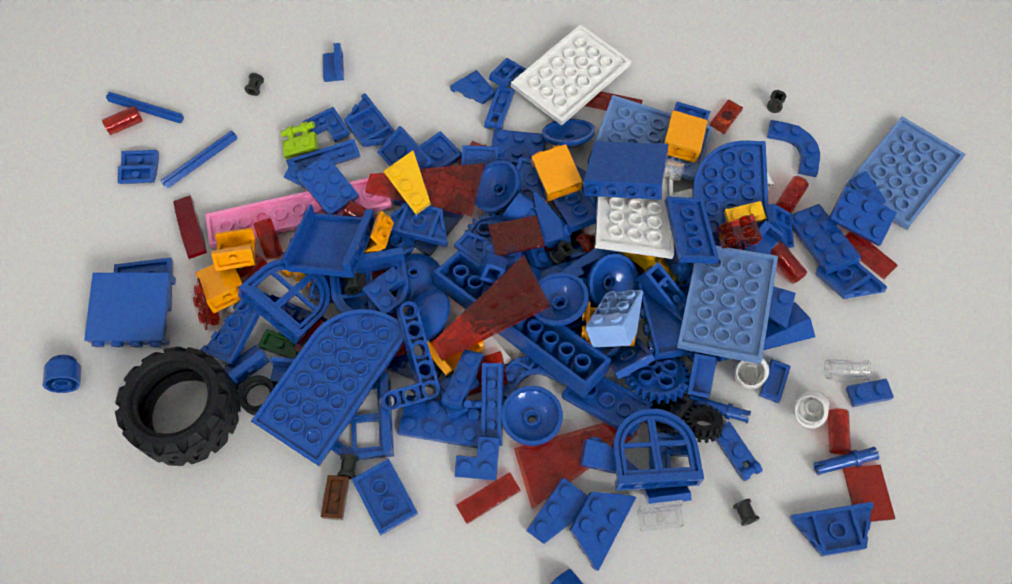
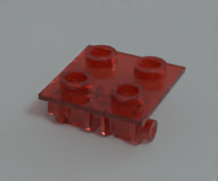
(738, 231)
(205, 314)

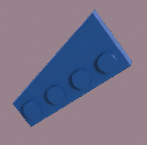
(233, 335)

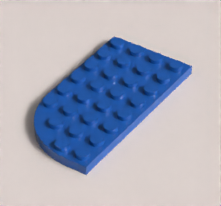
(732, 178)
(330, 381)

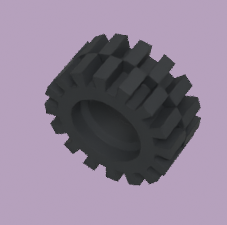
(706, 414)

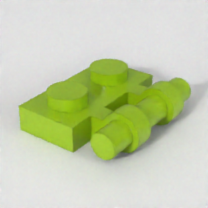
(301, 144)

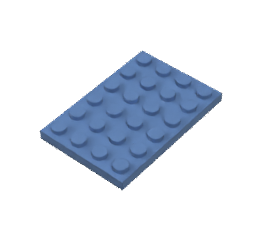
(643, 124)
(909, 168)
(729, 305)

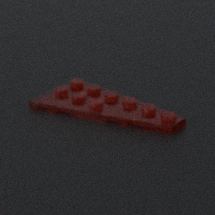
(447, 187)
(504, 304)
(559, 458)

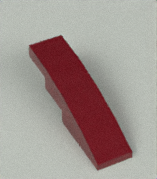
(190, 227)

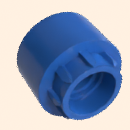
(520, 208)
(62, 374)

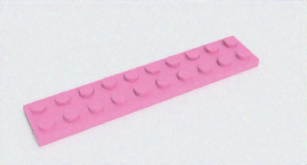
(284, 211)

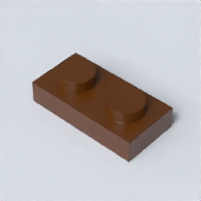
(335, 497)

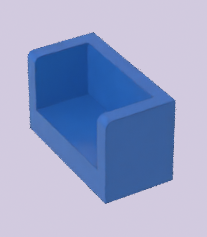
(770, 237)
(702, 375)

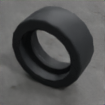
(246, 386)

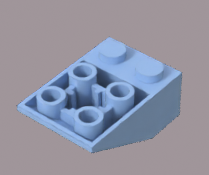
(615, 319)

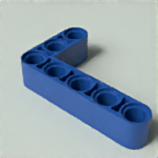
(415, 362)

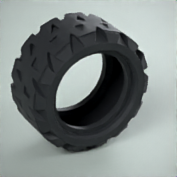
(151, 380)

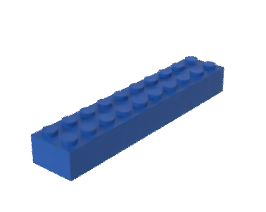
(552, 347)

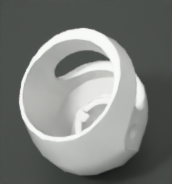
(750, 374)
(811, 409)

